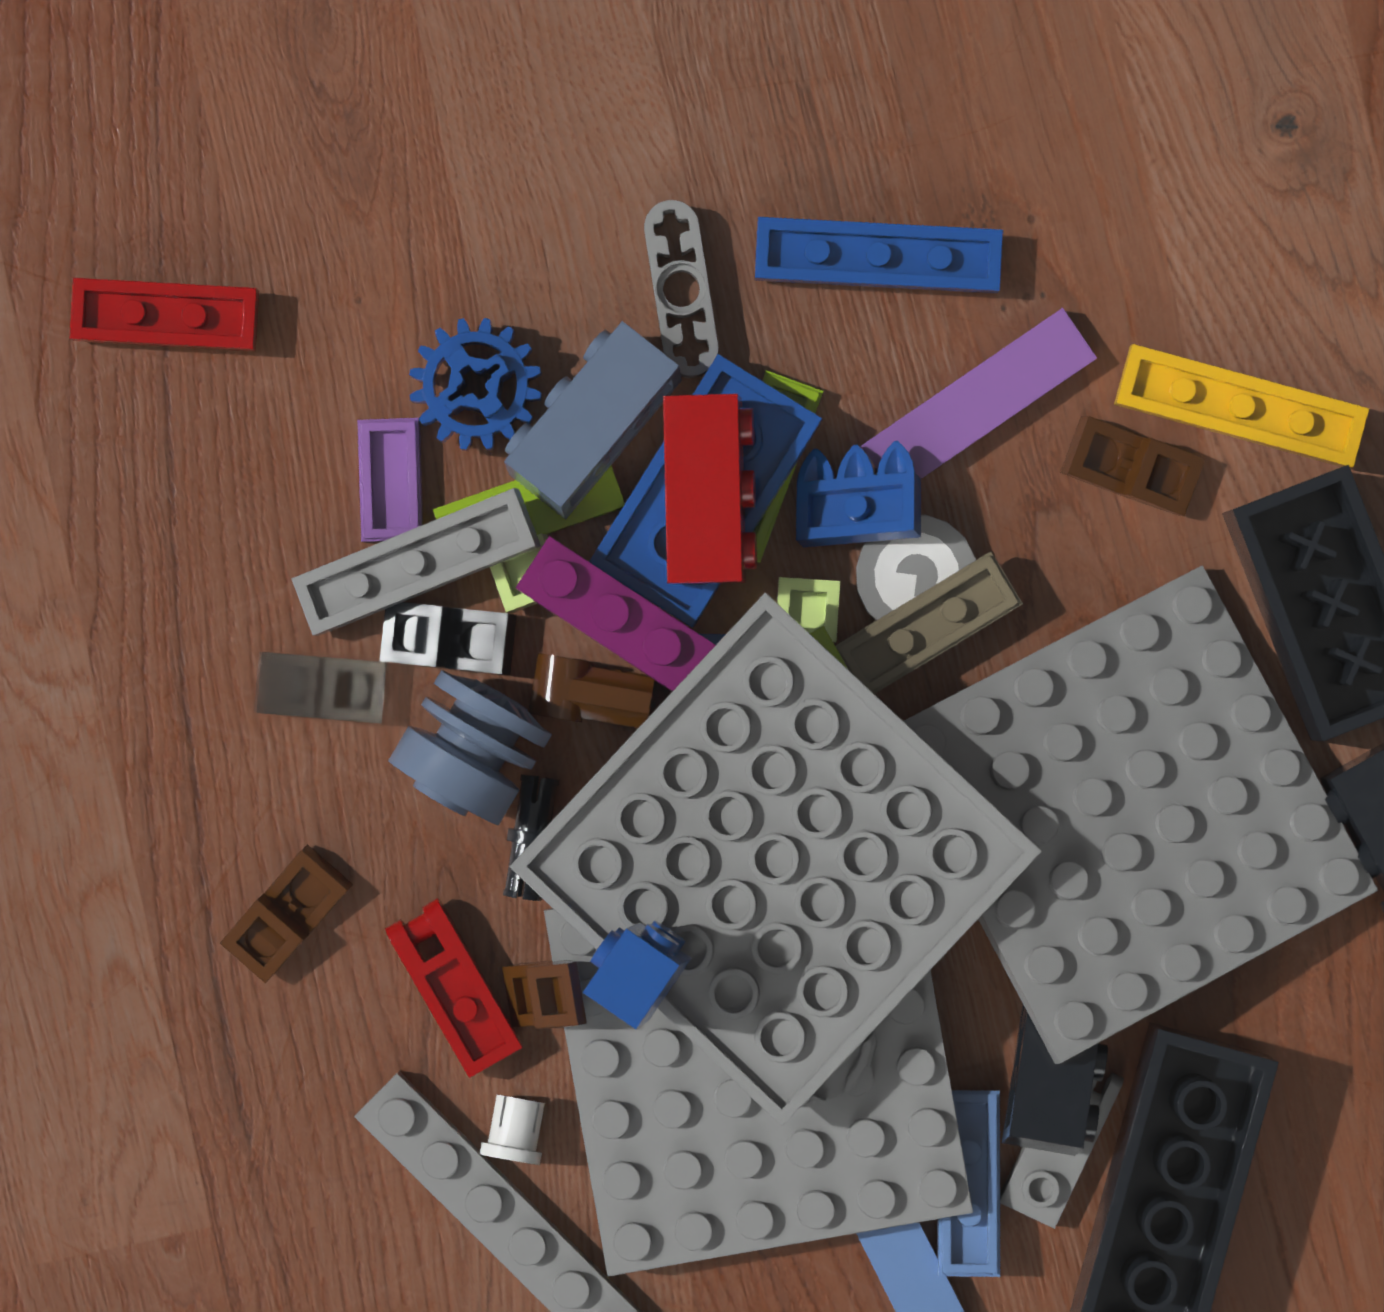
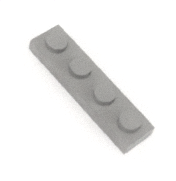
(416, 562)

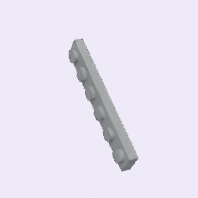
(487, 1202)

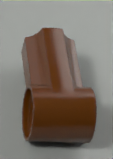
(576, 691)

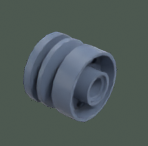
(465, 755)

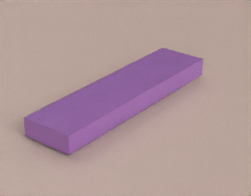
(987, 395)

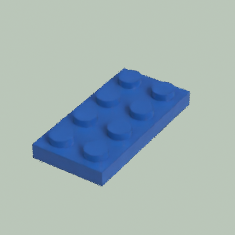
(636, 541)

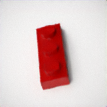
(164, 314)

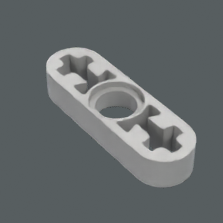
(658, 247)

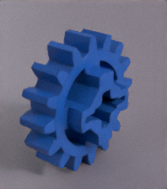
(450, 400)

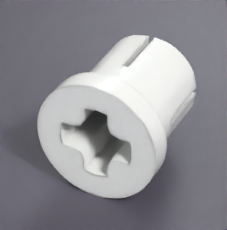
(514, 1130)

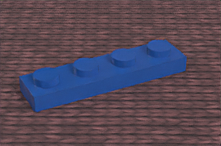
(878, 255)

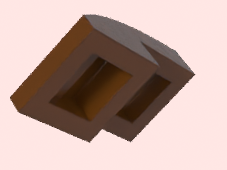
(1132, 466)
(286, 913)
(544, 994)

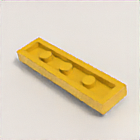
(1241, 406)

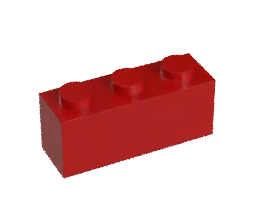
(708, 489)

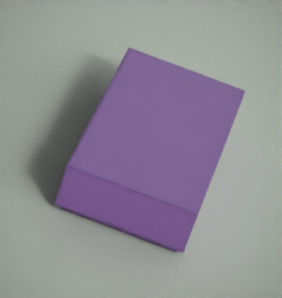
(389, 477)

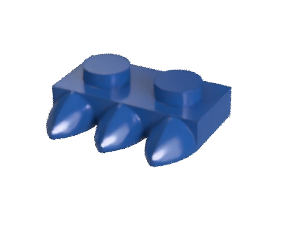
(857, 502)

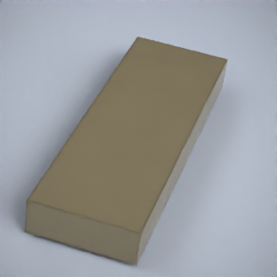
(929, 624)

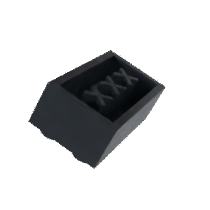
(1320, 596)

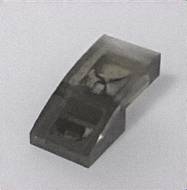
(320, 687)

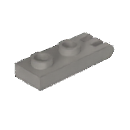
(1044, 1179)

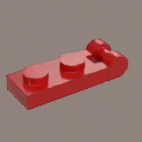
(455, 990)

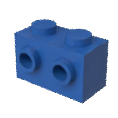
(636, 970)

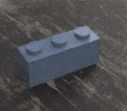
(591, 418)

